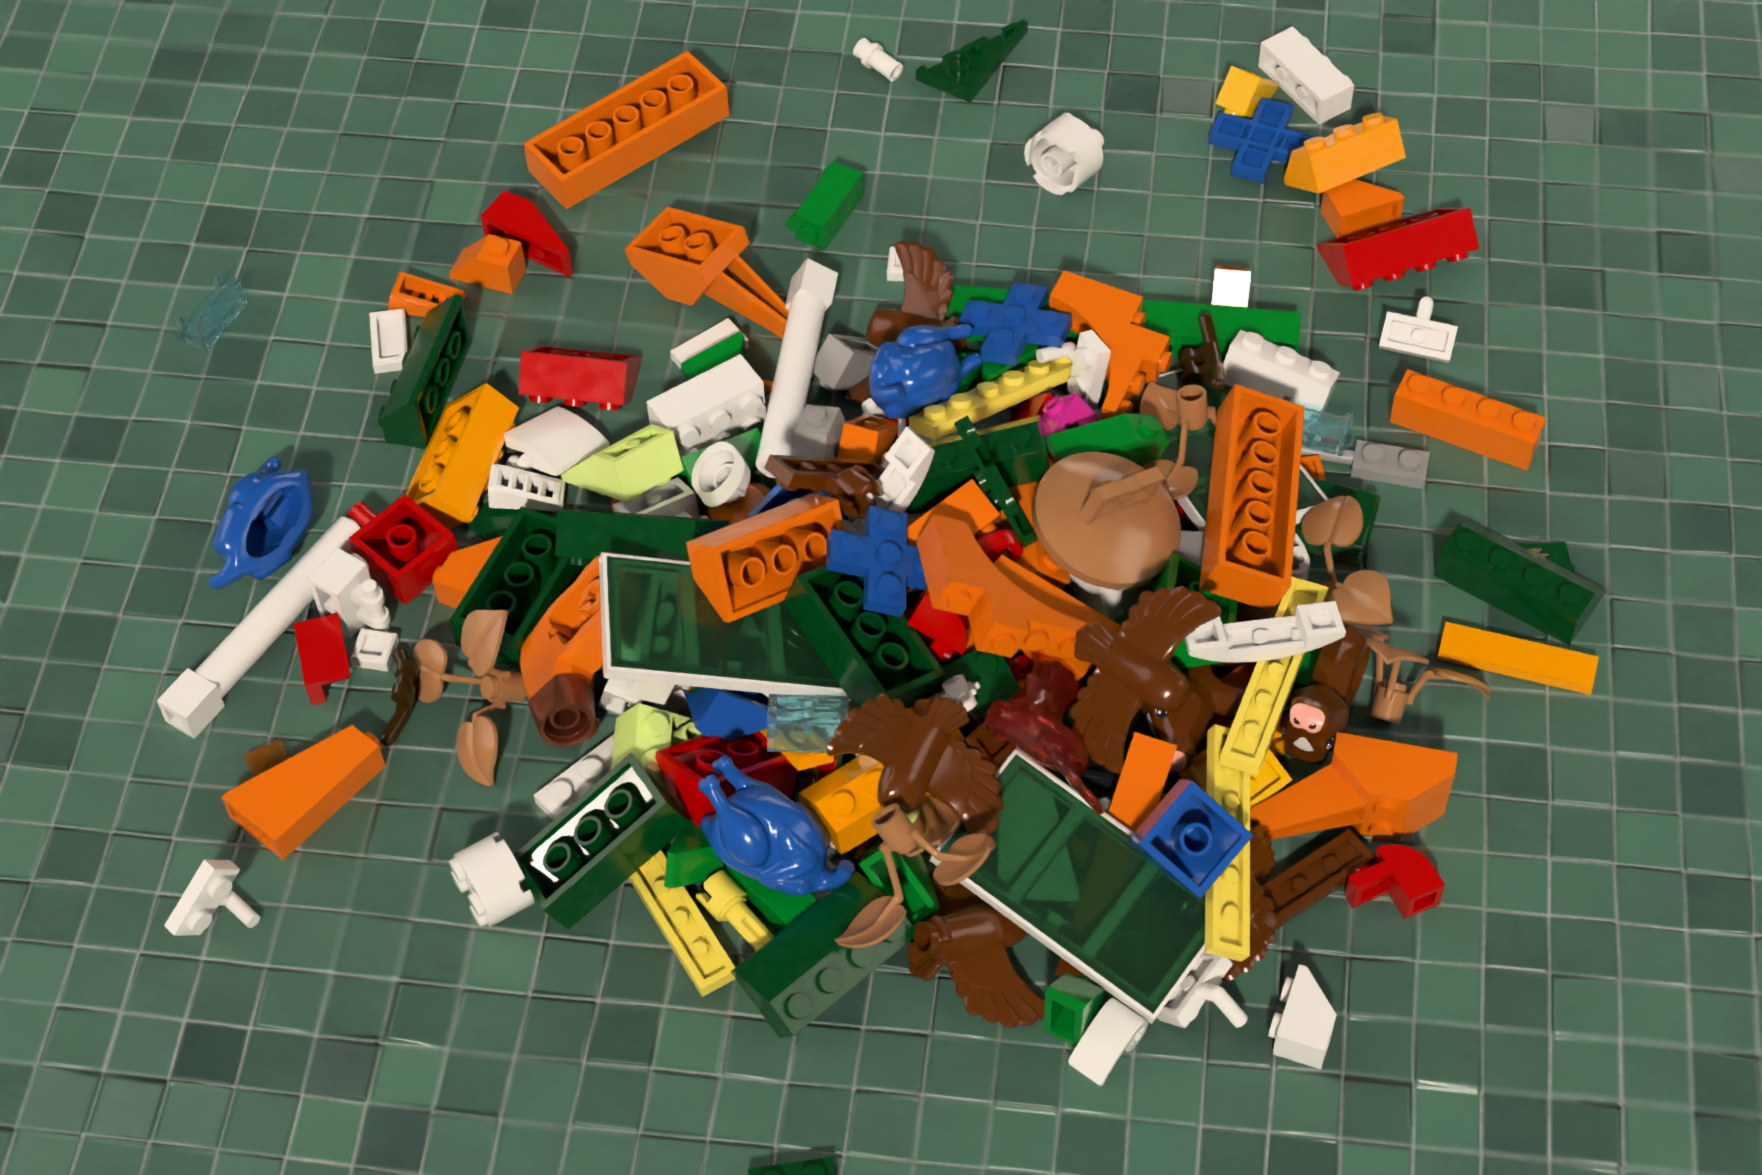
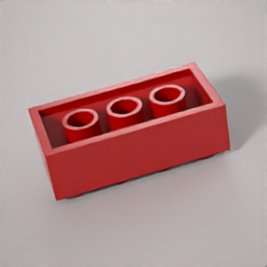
(1400, 246)

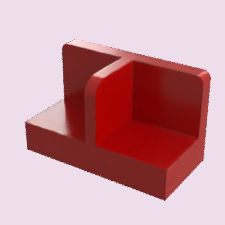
(321, 654)

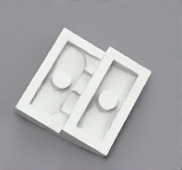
(556, 440)

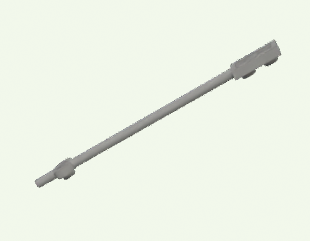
(1368, 461)

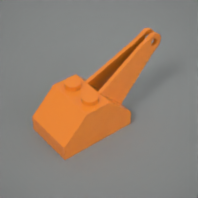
(699, 256)
(1369, 784)

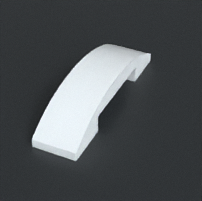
(902, 478)
(1267, 638)

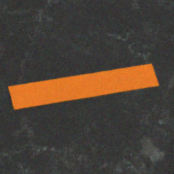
(1136, 793)

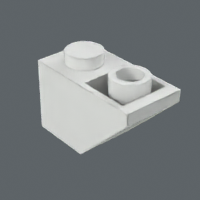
(1306, 1023)

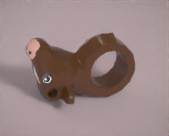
(1323, 707)
(1192, 721)

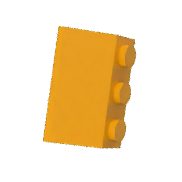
(1345, 154)

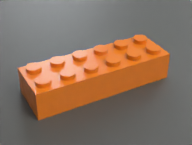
(626, 129)
(1252, 498)

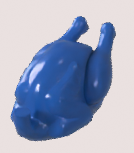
(919, 369)
(262, 523)
(768, 835)

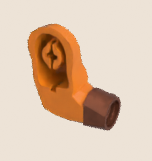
(562, 661)

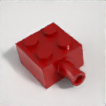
(401, 546)

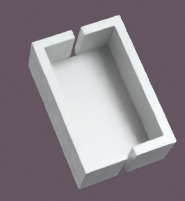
(711, 406)

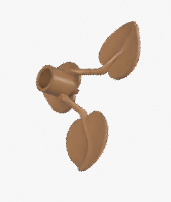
(1189, 410)
(1365, 593)
(481, 643)
(1391, 695)
(932, 827)

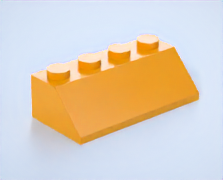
(461, 455)
(849, 800)

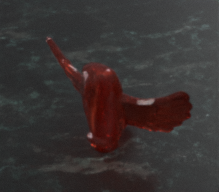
(1037, 725)

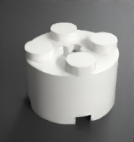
(1064, 154)
(491, 879)

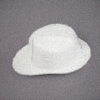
(720, 475)

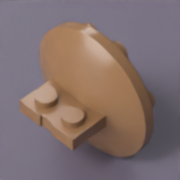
(1106, 520)

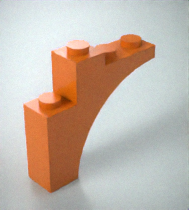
(1118, 320)
(998, 611)

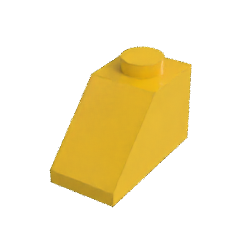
(1243, 92)

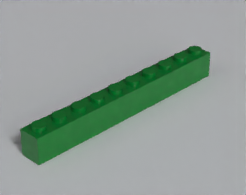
(1171, 319)

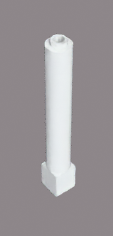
(807, 300)
(199, 693)

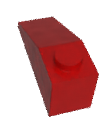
(521, 221)

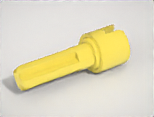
(728, 903)

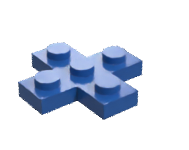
(1259, 139)
(1016, 323)
(879, 558)

